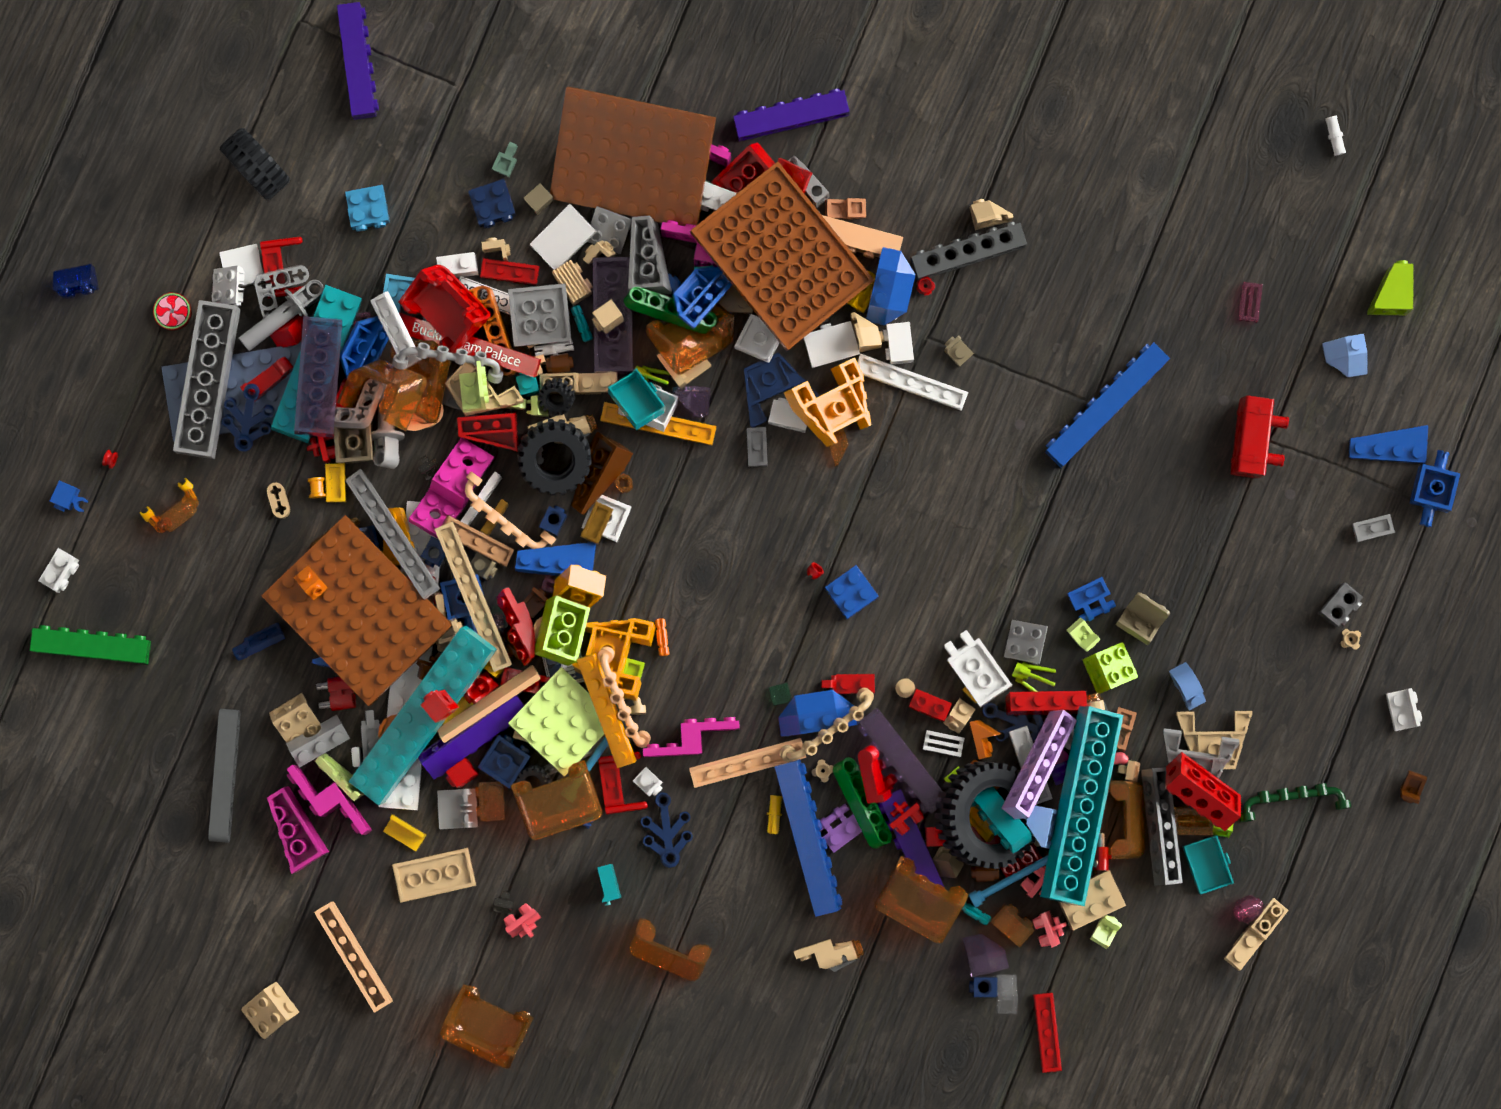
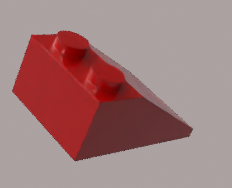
(744, 169)

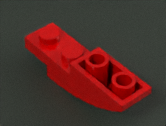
(521, 631)

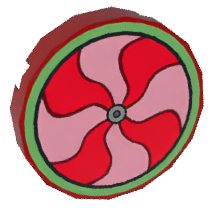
(172, 311)

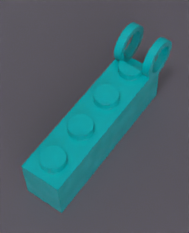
(1011, 831)

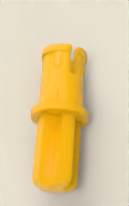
(774, 814)

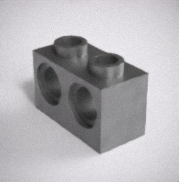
(1337, 602)

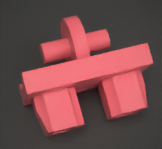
(1031, 887)
(1046, 921)
(524, 924)

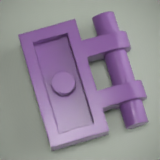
(843, 832)

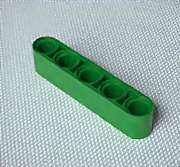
(661, 310)
(867, 814)

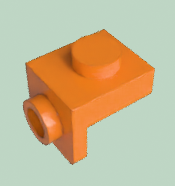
(310, 582)

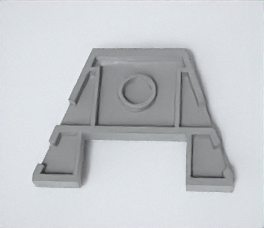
(1211, 762)

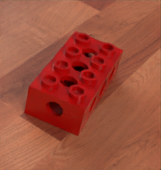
(1203, 791)

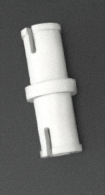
(1335, 135)
(554, 348)

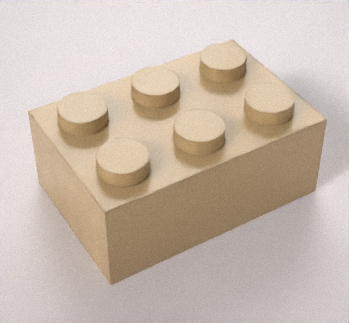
(1101, 899)

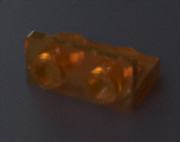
(491, 801)

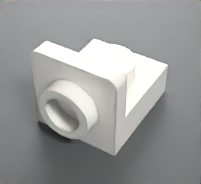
(648, 782)

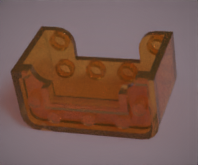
(919, 902)

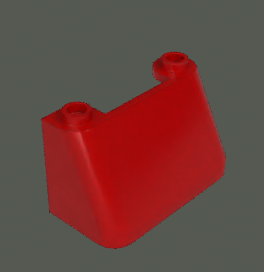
(445, 305)

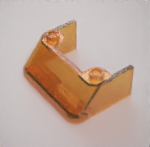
(402, 390)

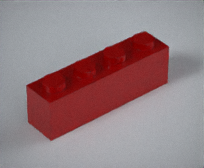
(1043, 702)

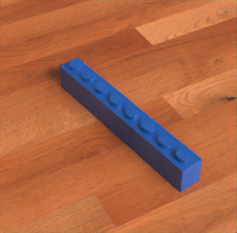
(1107, 405)
(808, 837)

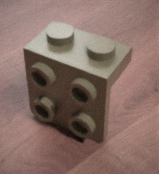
(1143, 618)

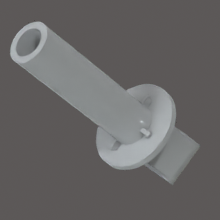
(295, 304)
(386, 442)

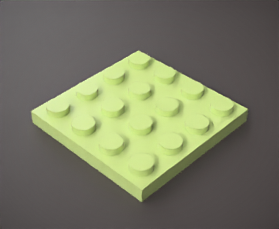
(559, 722)

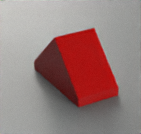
(289, 333)

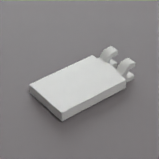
(977, 669)

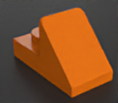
(980, 734)

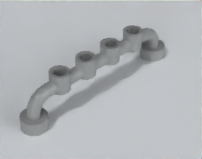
(401, 360)

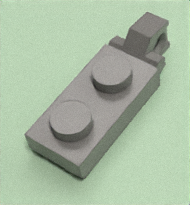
(369, 732)

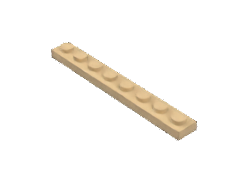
(472, 593)

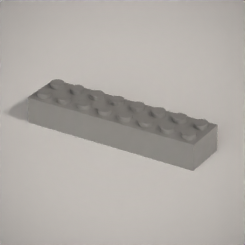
(206, 379)

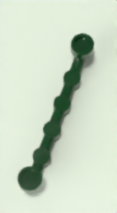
(1300, 793)

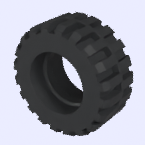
(254, 164)
(554, 481)

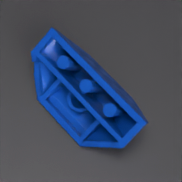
(891, 287)
(700, 294)
(363, 344)
(813, 712)

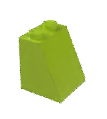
(1394, 291)

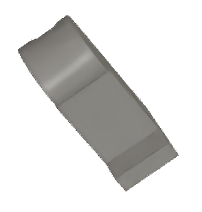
(815, 190)

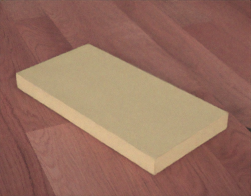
(434, 875)

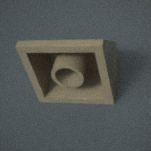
(353, 444)

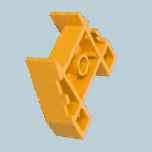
(835, 408)
(619, 636)

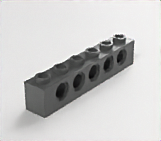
(1016, 242)
(1161, 828)

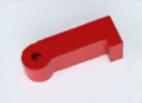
(271, 376)
(872, 775)

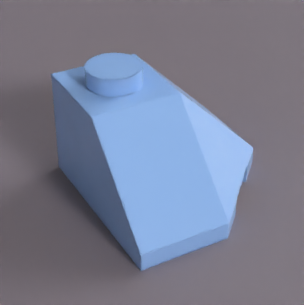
(1347, 355)
(1042, 824)

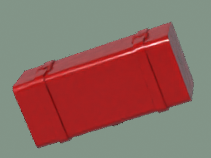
(1253, 437)

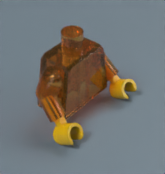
(176, 513)

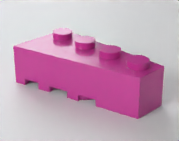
(295, 830)

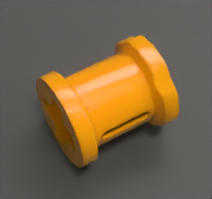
(316, 487)

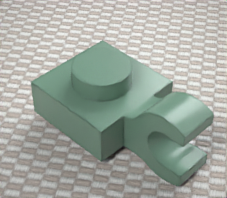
(505, 162)

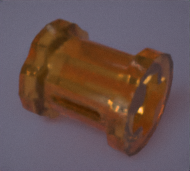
(624, 477)

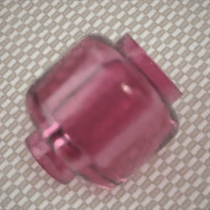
(1248, 908)

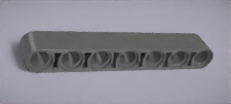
(224, 775)

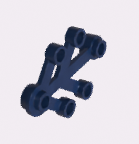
(247, 420)
(1019, 721)
(667, 833)

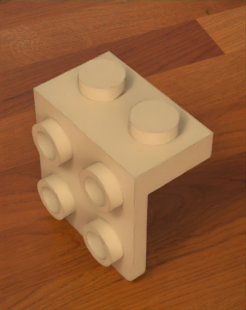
(269, 1010)

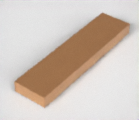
(481, 542)

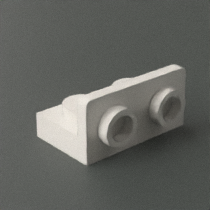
(59, 570)
(1403, 709)

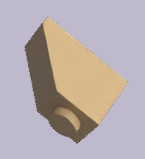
(988, 214)
(866, 333)

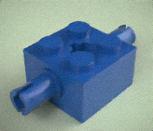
(1444, 481)
(454, 607)

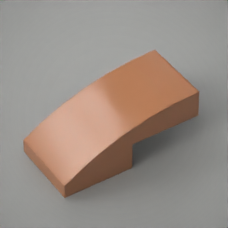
(845, 209)
(1126, 727)

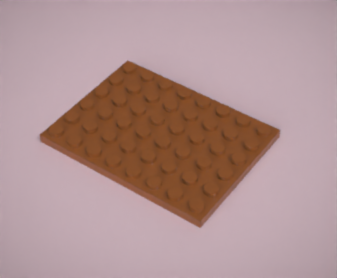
(631, 157)
(782, 256)
(369, 617)

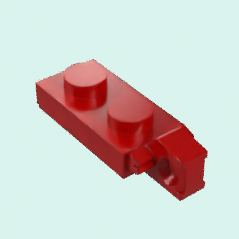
(850, 683)

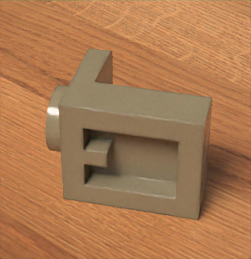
(957, 350)
(483, 566)

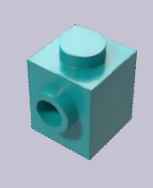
(527, 385)

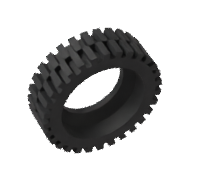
(956, 810)

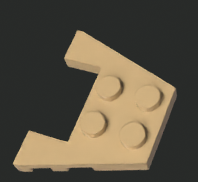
(505, 399)
(1210, 741)

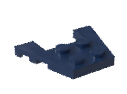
(767, 380)

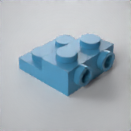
(367, 208)

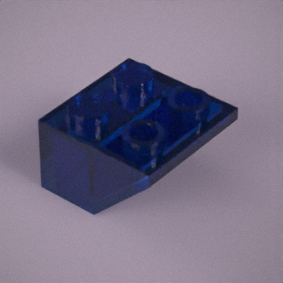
(75, 281)

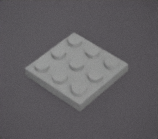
(539, 315)

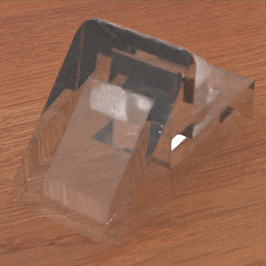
(1007, 994)

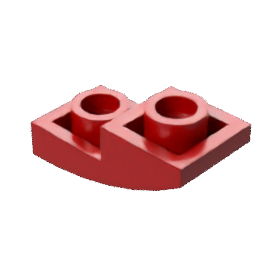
(1029, 858)

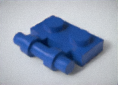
(1088, 594)

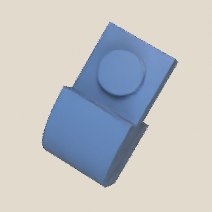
(1188, 685)

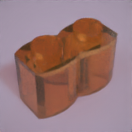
(1012, 925)

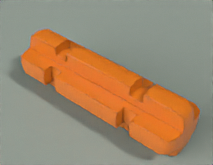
(662, 637)

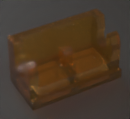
(1191, 823)

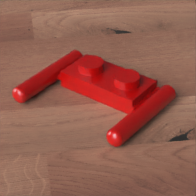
(273, 261)
(613, 788)

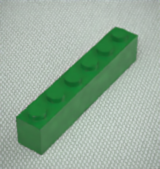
(90, 645)

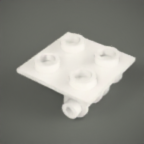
(226, 285)

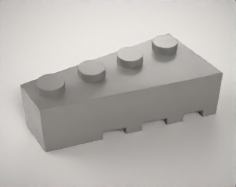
(647, 257)

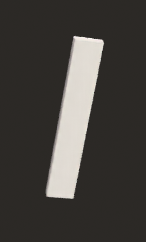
(912, 382)

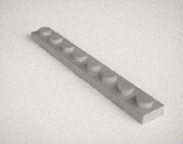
(392, 534)

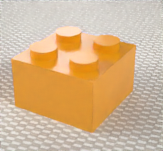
(580, 585)

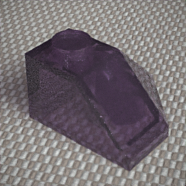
(694, 399)
(984, 955)

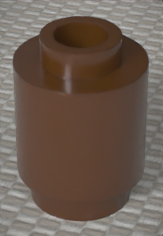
(559, 363)
(984, 874)

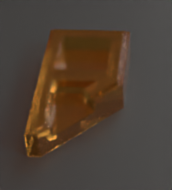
(839, 448)

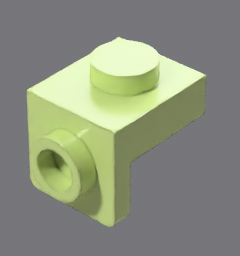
(1083, 634)
(1105, 931)

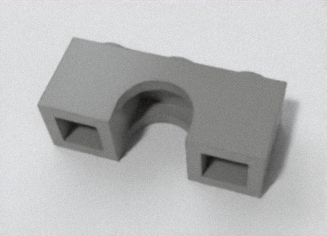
(308, 748)

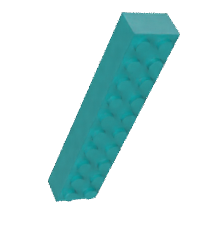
(412, 726)
(1081, 806)

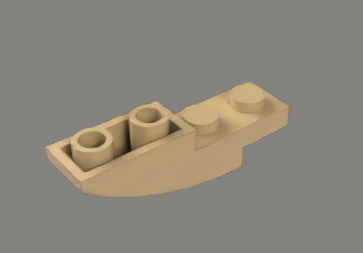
(583, 383)
(1255, 934)

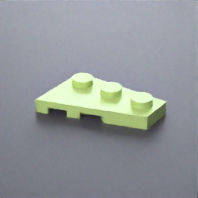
(338, 775)

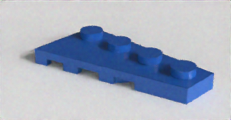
(1396, 446)
(556, 559)

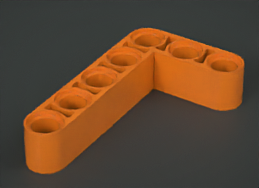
(496, 319)

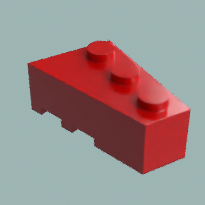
(490, 429)

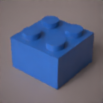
(851, 592)

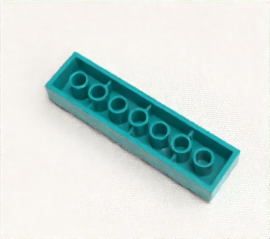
(332, 305)

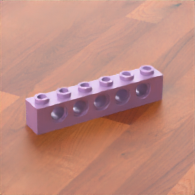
(1039, 764)

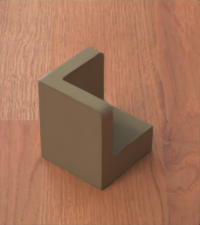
(539, 199)
(947, 864)

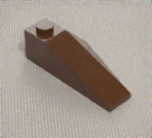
(607, 463)

